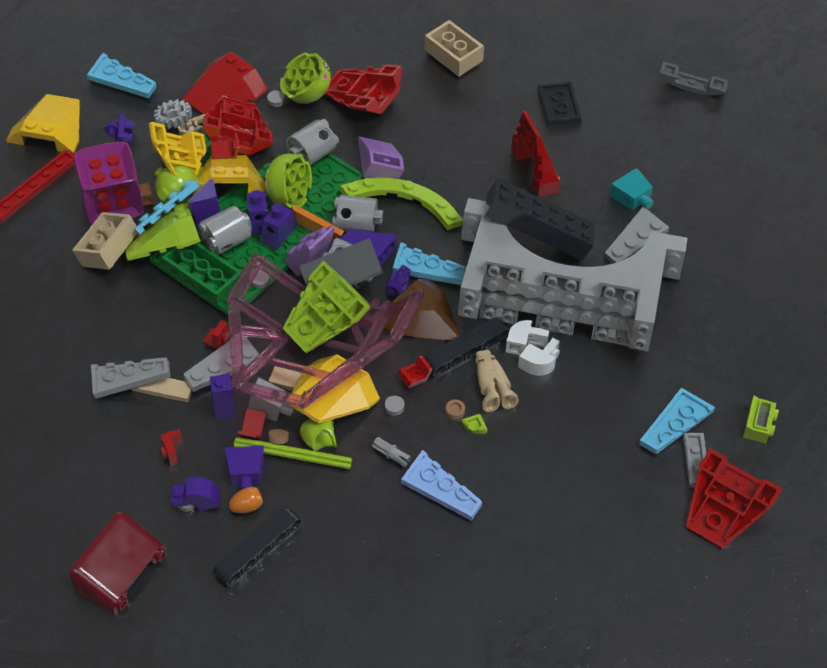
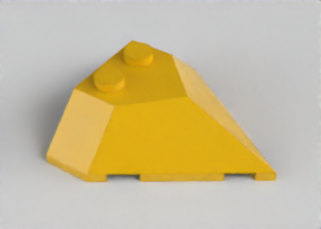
(177, 149)

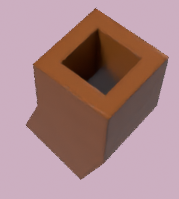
(146, 194)

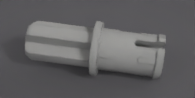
(391, 451)

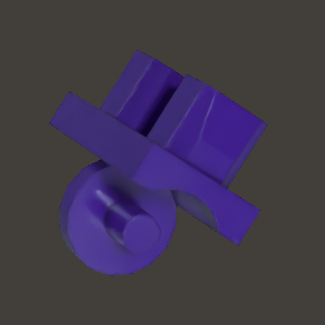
(119, 129)
(398, 281)

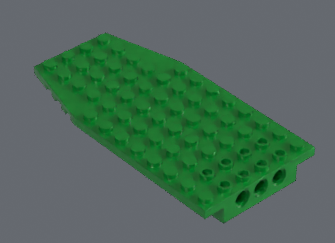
(215, 275)

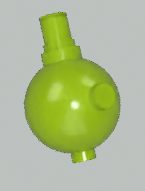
(168, 183)

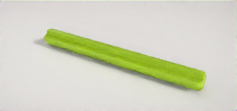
(297, 453)

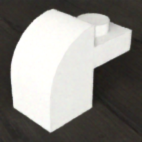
(523, 334)
(539, 361)

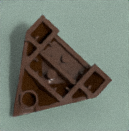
(433, 316)

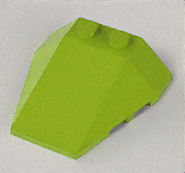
(170, 230)
(324, 309)

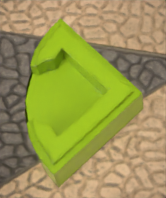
(474, 424)

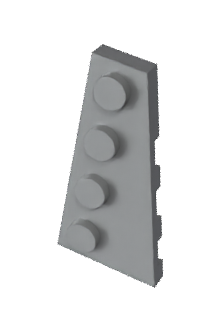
(634, 236)
(217, 364)
(117, 378)

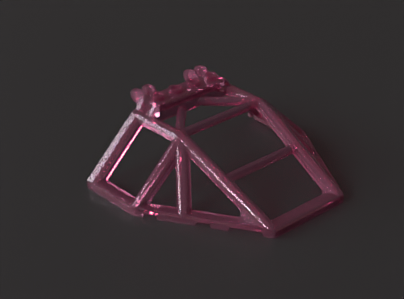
(365, 352)

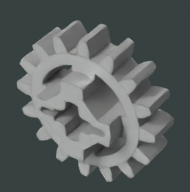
(173, 113)

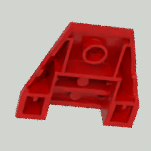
(227, 77)
(366, 89)
(238, 117)
(727, 500)

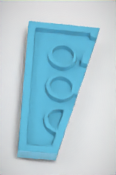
(117, 76)
(161, 208)
(429, 266)
(676, 419)

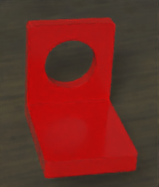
(225, 149)
(253, 424)

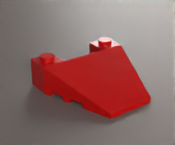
(528, 144)

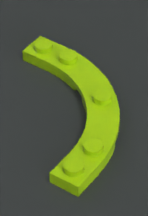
(406, 189)

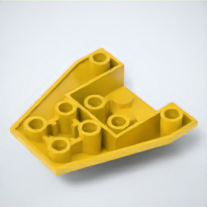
(348, 397)

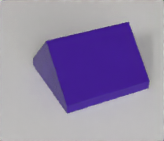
(204, 203)

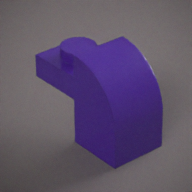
(196, 491)

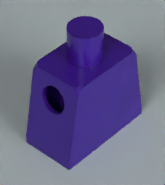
(256, 205)
(277, 226)
(245, 465)

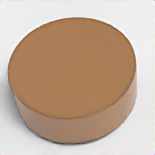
(455, 409)
(278, 436)

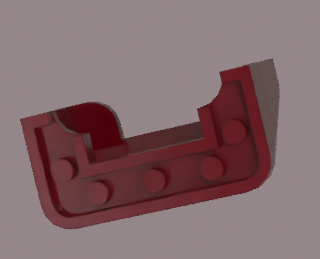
(115, 562)

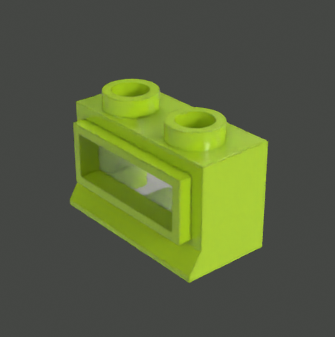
(760, 420)

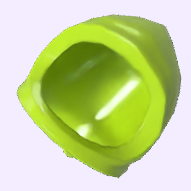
(318, 434)

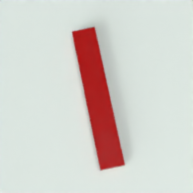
(35, 184)

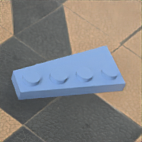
(433, 482)

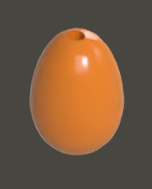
(246, 500)

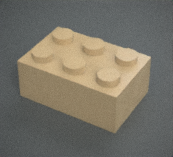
(454, 48)
(105, 240)

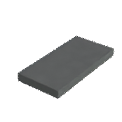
(352, 263)

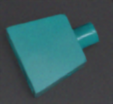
(632, 190)

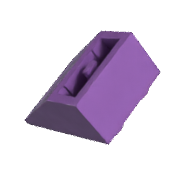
(380, 159)
(309, 249)

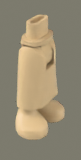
(494, 382)

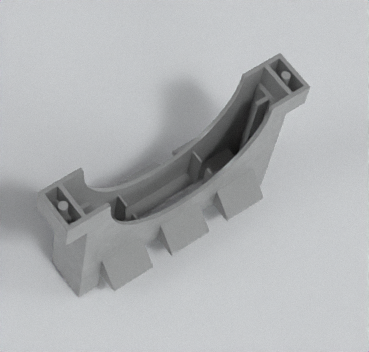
(612, 297)

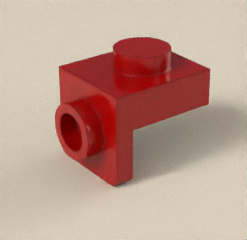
(217, 336)
(415, 373)
(170, 440)

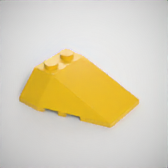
(50, 119)
(231, 171)

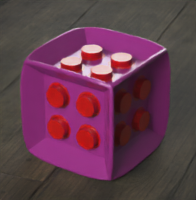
(108, 180)

